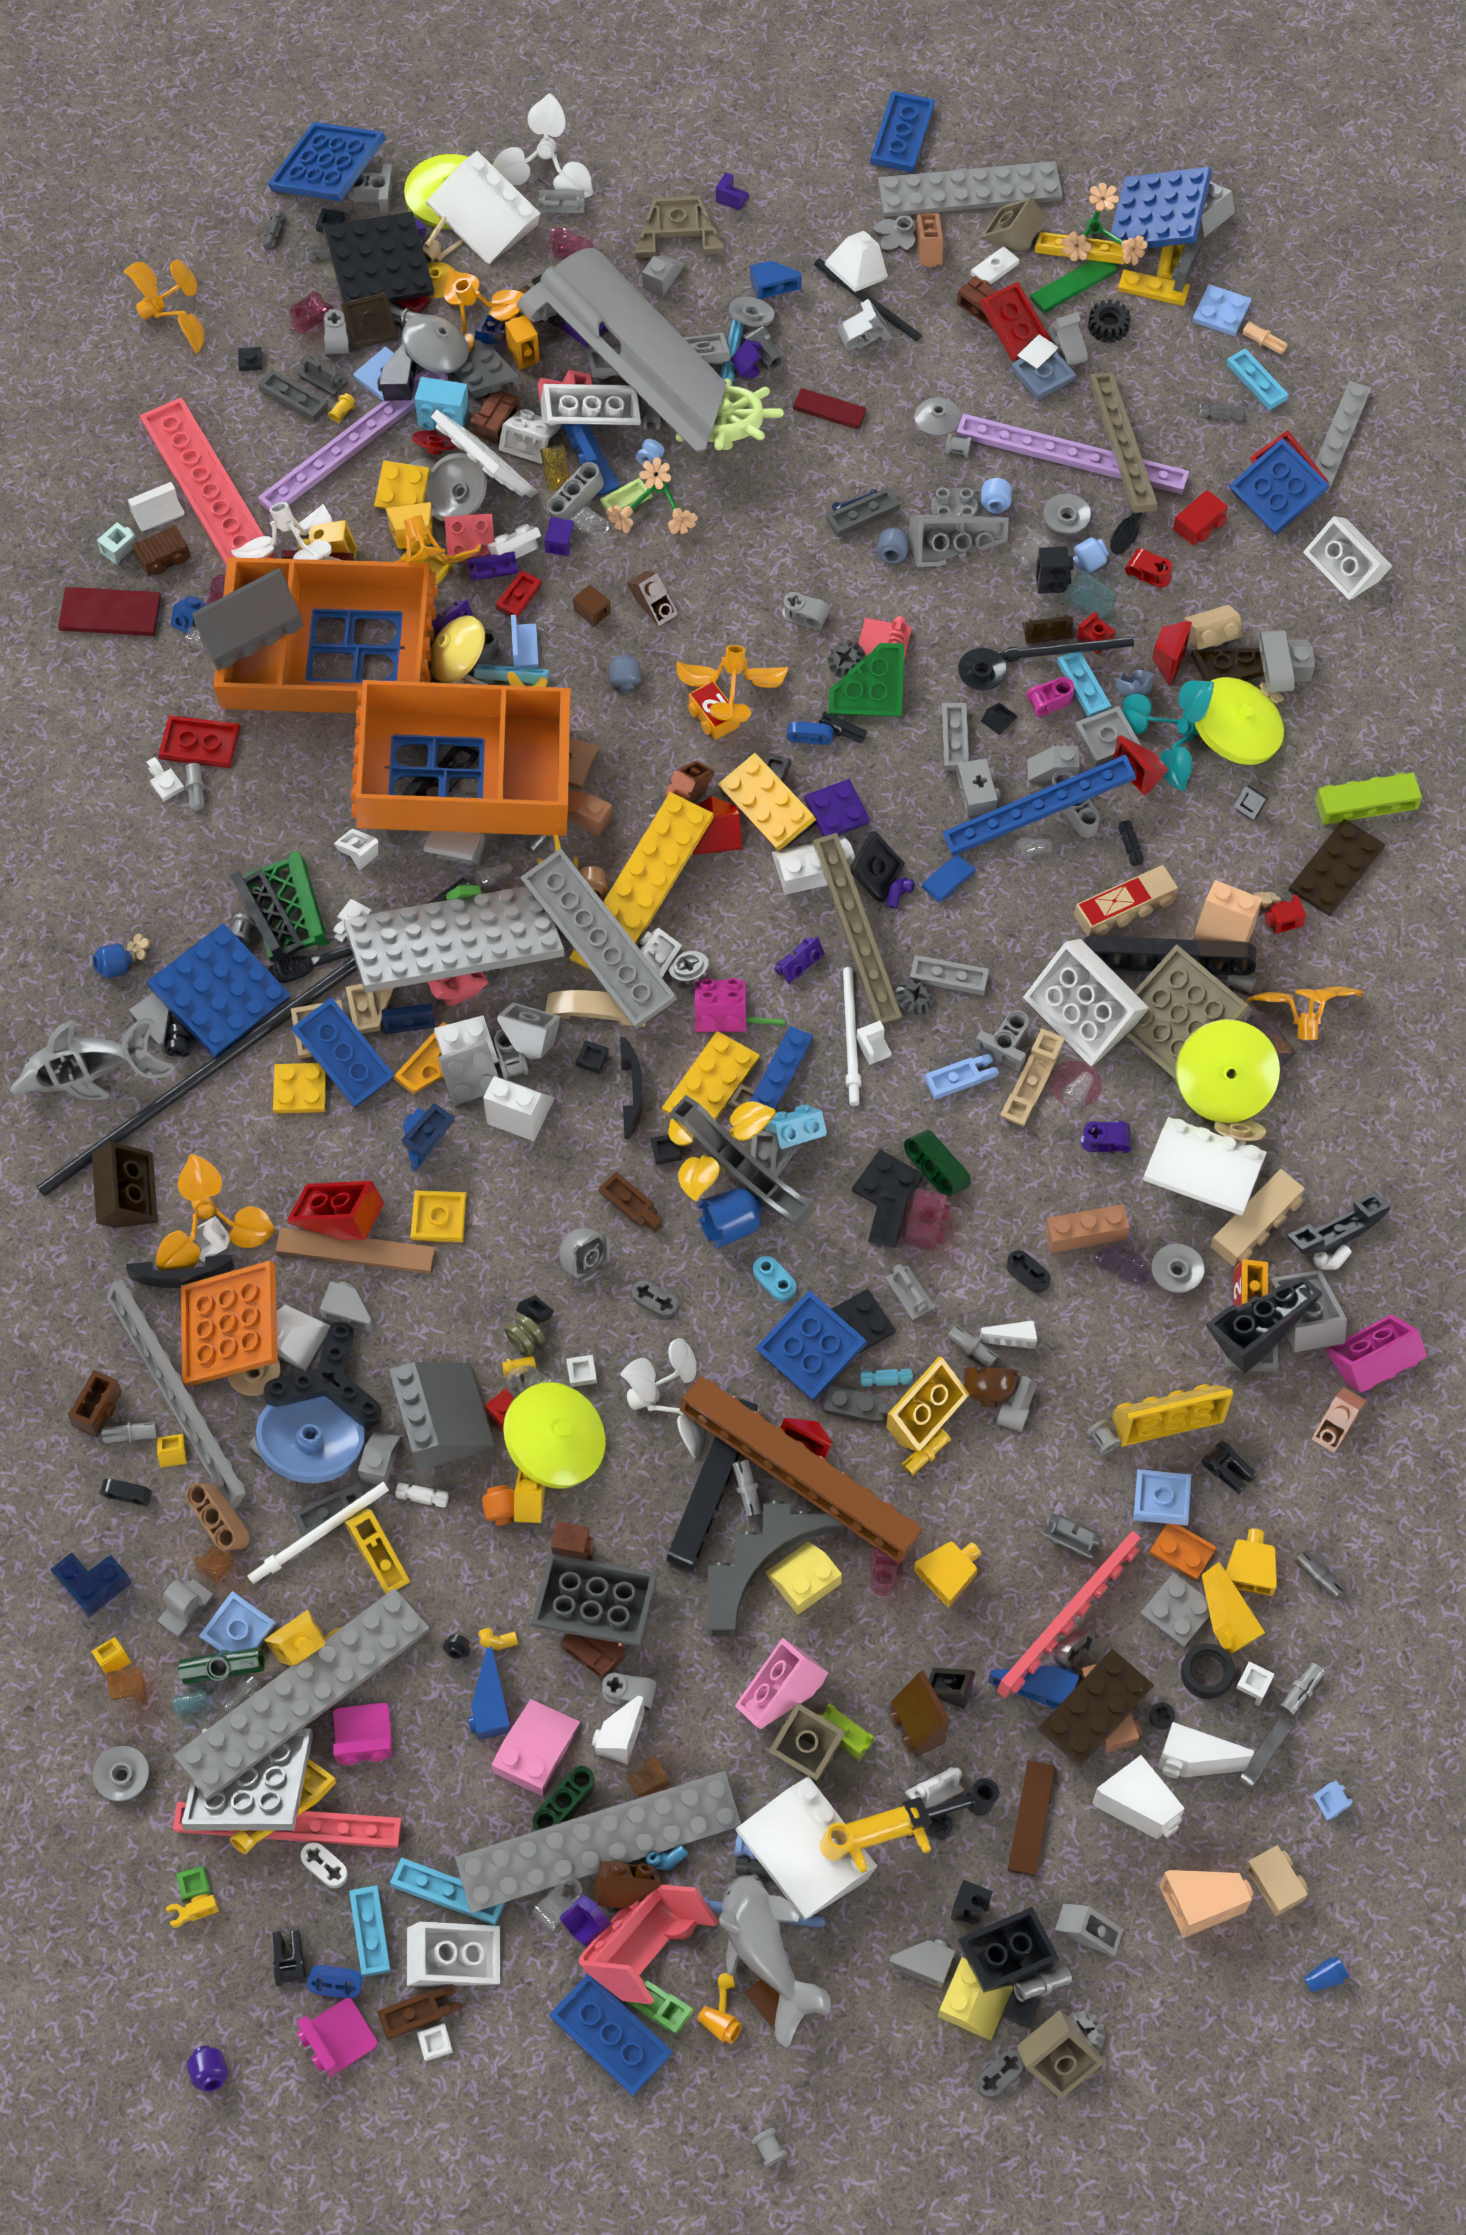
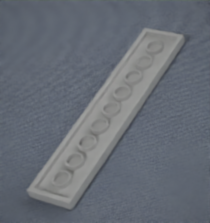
(300, 1694)
(580, 1844)

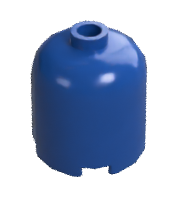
(730, 1216)

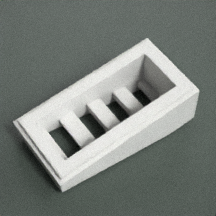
(1014, 1334)

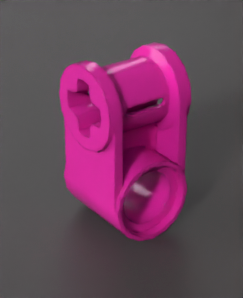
(1047, 696)

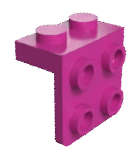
(720, 1005)
(362, 1734)
(337, 2037)

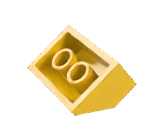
(926, 1406)

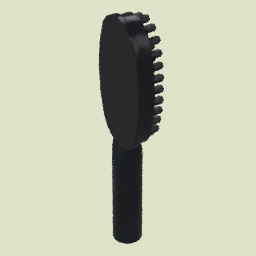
(1125, 534)
(300, 966)

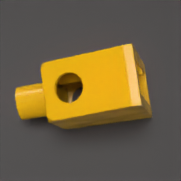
(397, 527)
(334, 533)
(1253, 1564)
(948, 1570)
(296, 1640)

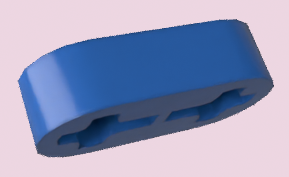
(810, 733)
(334, 1981)

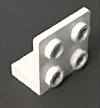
(526, 434)

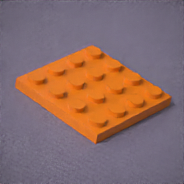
(229, 1324)

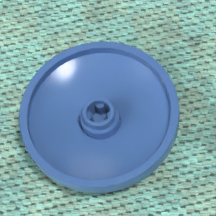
(309, 1440)

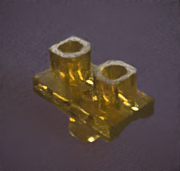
(555, 467)

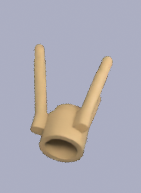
(432, 247)

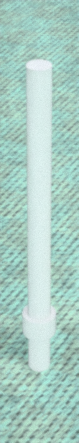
(853, 1079)
(274, 1563)

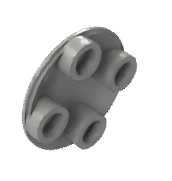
(954, 502)

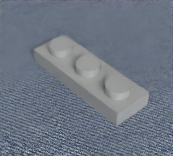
(954, 735)
(949, 975)

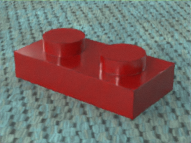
(518, 594)

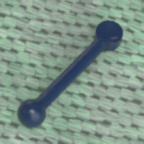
(835, 506)

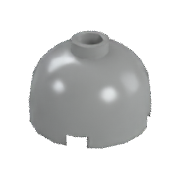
(583, 1249)

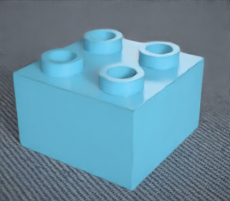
(444, 396)

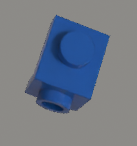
(182, 613)

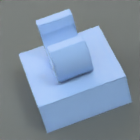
(1332, 1800)

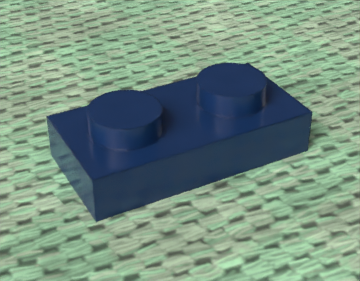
(408, 1018)
(428, 1130)

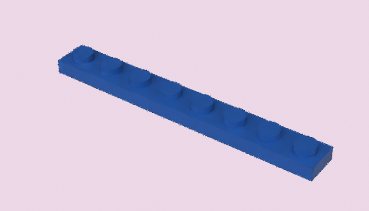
(1039, 805)

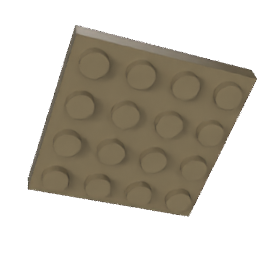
(1180, 1001)

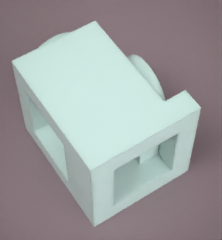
(116, 543)

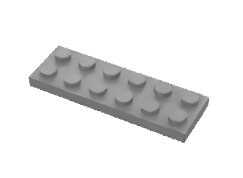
(710, 347)

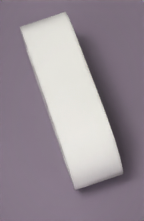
(328, 1860)

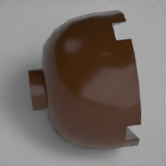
(990, 1384)

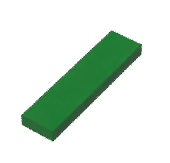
(1072, 284)

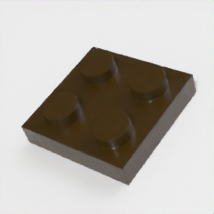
(369, 320)

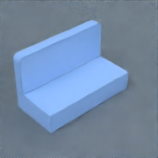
(524, 644)

